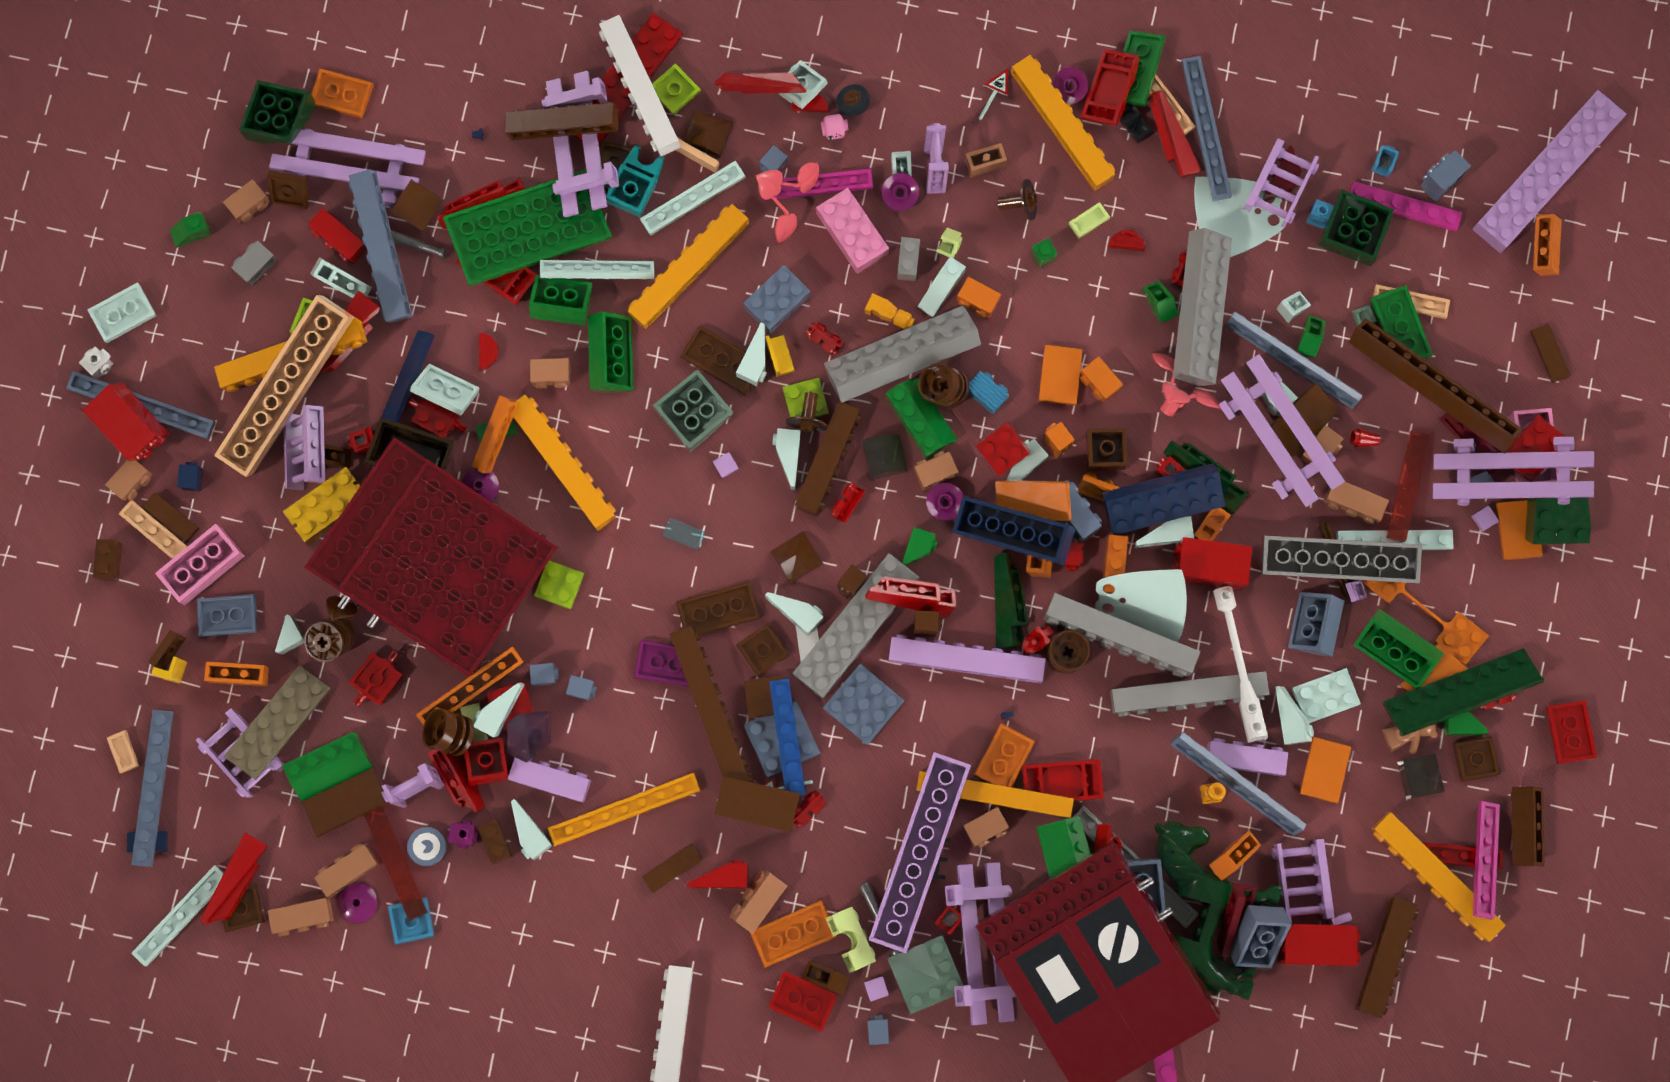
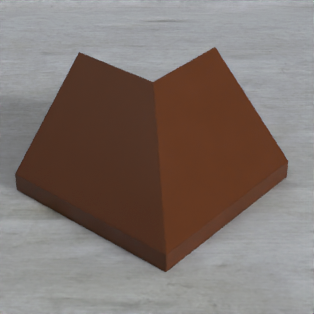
(708, 133)
(796, 557)

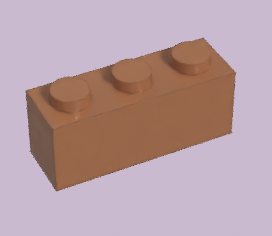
(1357, 502)
(346, 870)
(757, 901)
(300, 917)

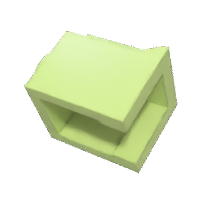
(950, 242)

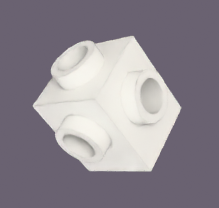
(97, 362)

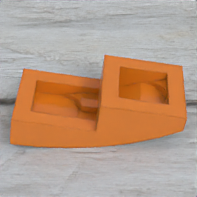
(1212, 524)

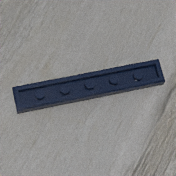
(407, 376)

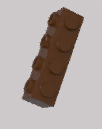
(1527, 826)

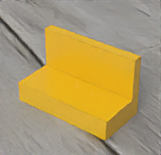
(779, 355)
(175, 671)

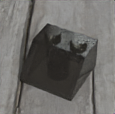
(884, 456)
(1420, 776)

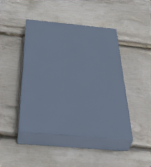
(227, 615)

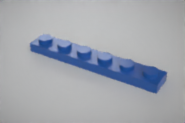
(787, 736)

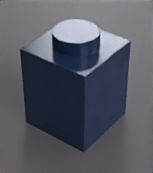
(189, 477)

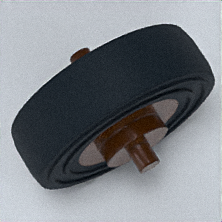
(853, 100)

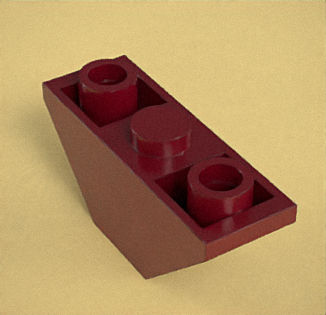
(1281, 182)

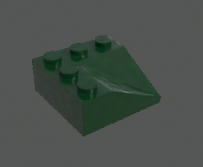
(276, 113)
(1356, 228)
(1557, 523)

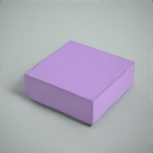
(725, 465)
(1485, 518)
(1356, 590)
(1340, 919)
(876, 988)

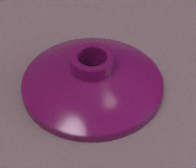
(1063, 83)
(905, 200)
(489, 482)
(942, 492)
(368, 903)

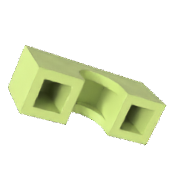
(848, 923)

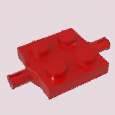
(435, 418)
(376, 679)

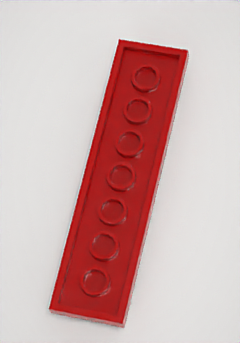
(653, 45)

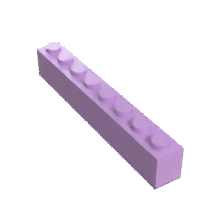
(967, 660)

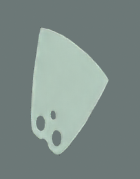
(1230, 218)
(1153, 600)

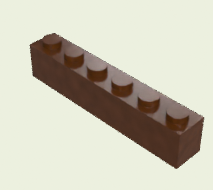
(562, 121)
(827, 459)
(1386, 957)

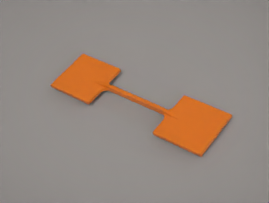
(1458, 636)

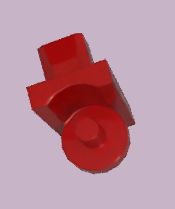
(1037, 639)

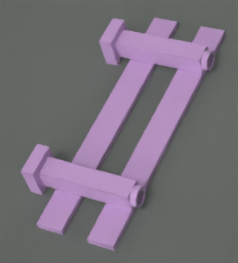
(595, 176)
(390, 181)
(1244, 401)
(1465, 460)
(966, 895)

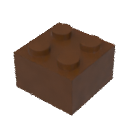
(1106, 449)

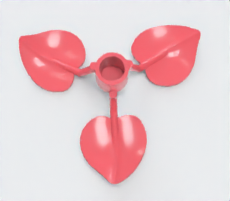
(769, 185)
(1174, 396)

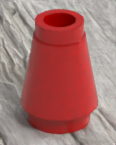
(1363, 438)

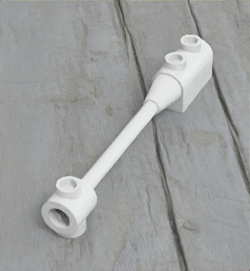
(1250, 704)

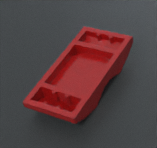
(1110, 87)
(512, 285)
(1067, 779)

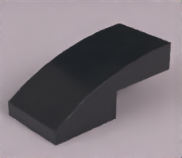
(1134, 124)

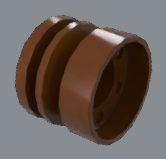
(943, 385)
(339, 639)
(1071, 641)
(447, 732)

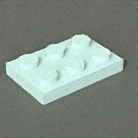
(122, 312)
(445, 389)
(1326, 695)

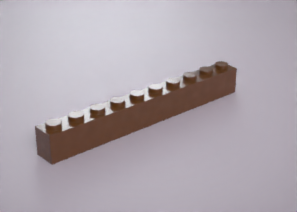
(1435, 385)
(708, 704)

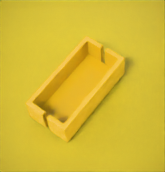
(321, 507)

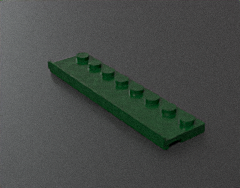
(1462, 692)

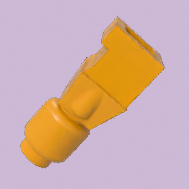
(887, 311)
(1212, 792)

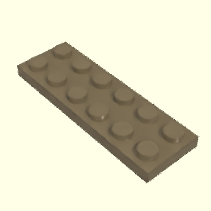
(277, 722)

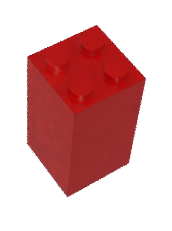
(126, 422)
(1213, 562)
(1320, 945)

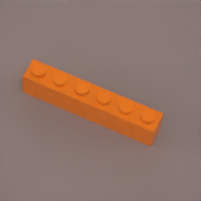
(475, 683)

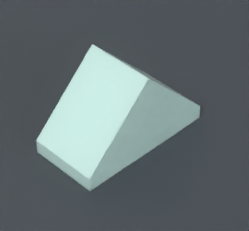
(901, 162)
(1293, 306)
(290, 636)

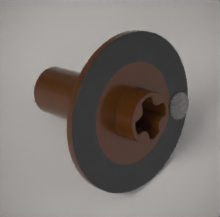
(1026, 199)
(806, 422)

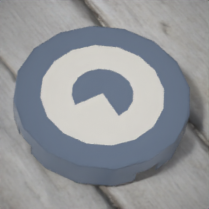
(427, 846)

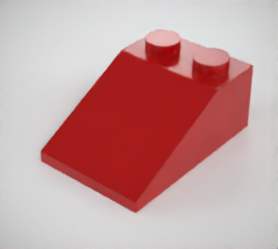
(727, 876)

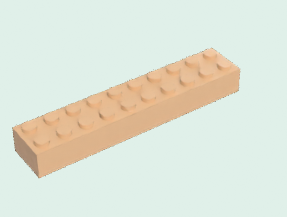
(284, 386)

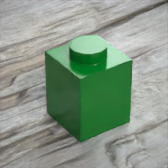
(1044, 252)

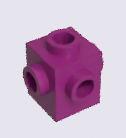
(456, 834)

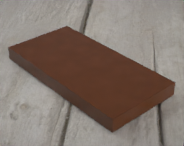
(716, 358)
(1315, 410)
(719, 609)
(344, 802)
(757, 804)

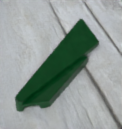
(1191, 457)
(1009, 603)

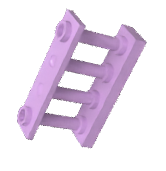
(937, 168)
(1271, 168)
(306, 435)
(234, 720)
(425, 778)
(1319, 869)

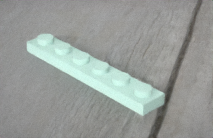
(692, 198)
(596, 269)
(1427, 538)
(178, 917)

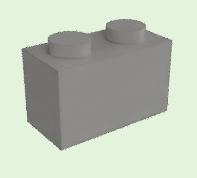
(908, 259)
(254, 263)

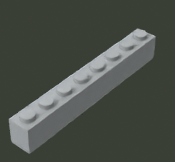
(1184, 693)

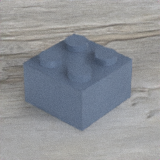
(1444, 175)

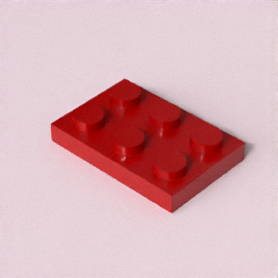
(1535, 438)
(1571, 732)
(802, 1001)

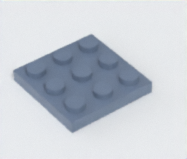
(863, 704)
(765, 742)

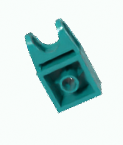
(637, 177)

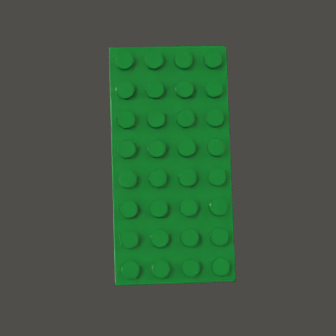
(522, 231)

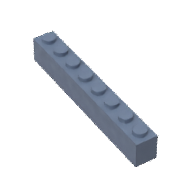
(380, 246)

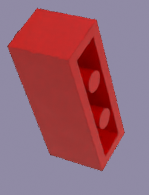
(336, 236)

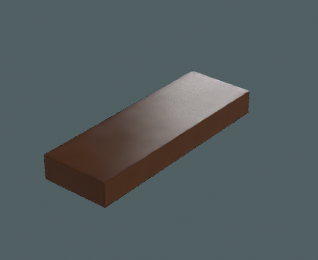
(1550, 353)
(170, 517)
(672, 868)

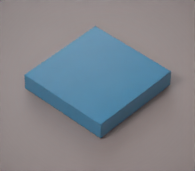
(407, 930)

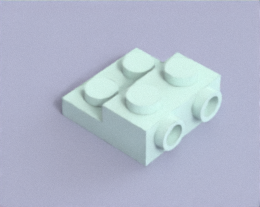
(809, 80)

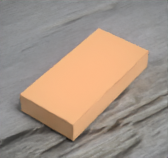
(123, 752)

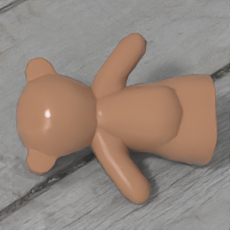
(1395, 741)

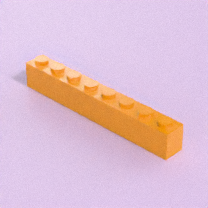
(1062, 122)
(688, 266)
(255, 366)
(563, 465)
(1435, 874)

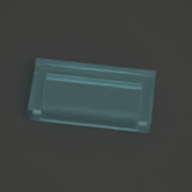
(684, 534)

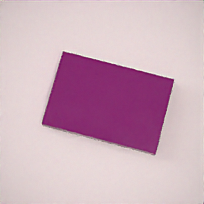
(659, 664)

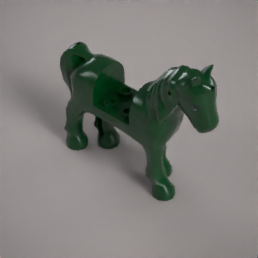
(1201, 885)

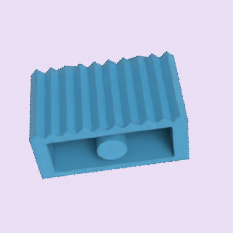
(988, 392)

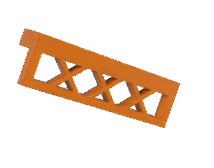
(495, 434)

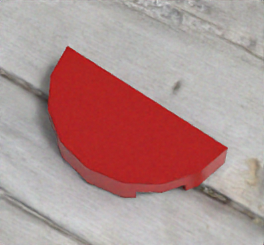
(817, 104)
(1127, 240)
(487, 351)

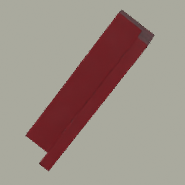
(1462, 432)
(1234, 913)

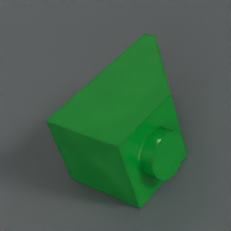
(190, 229)
(1160, 301)
(1311, 336)
(919, 546)
(1464, 725)

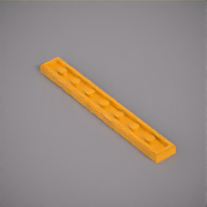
(1012, 797)
(623, 809)

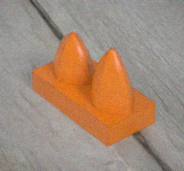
(1093, 487)

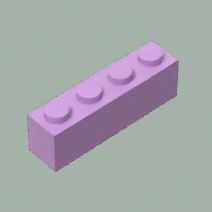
(1250, 759)
(551, 780)

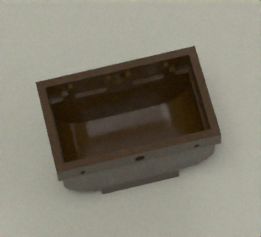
(427, 445)

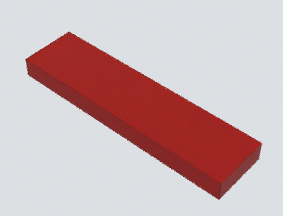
(1459, 854)

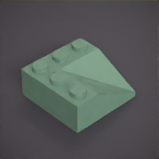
(693, 410)
(925, 974)

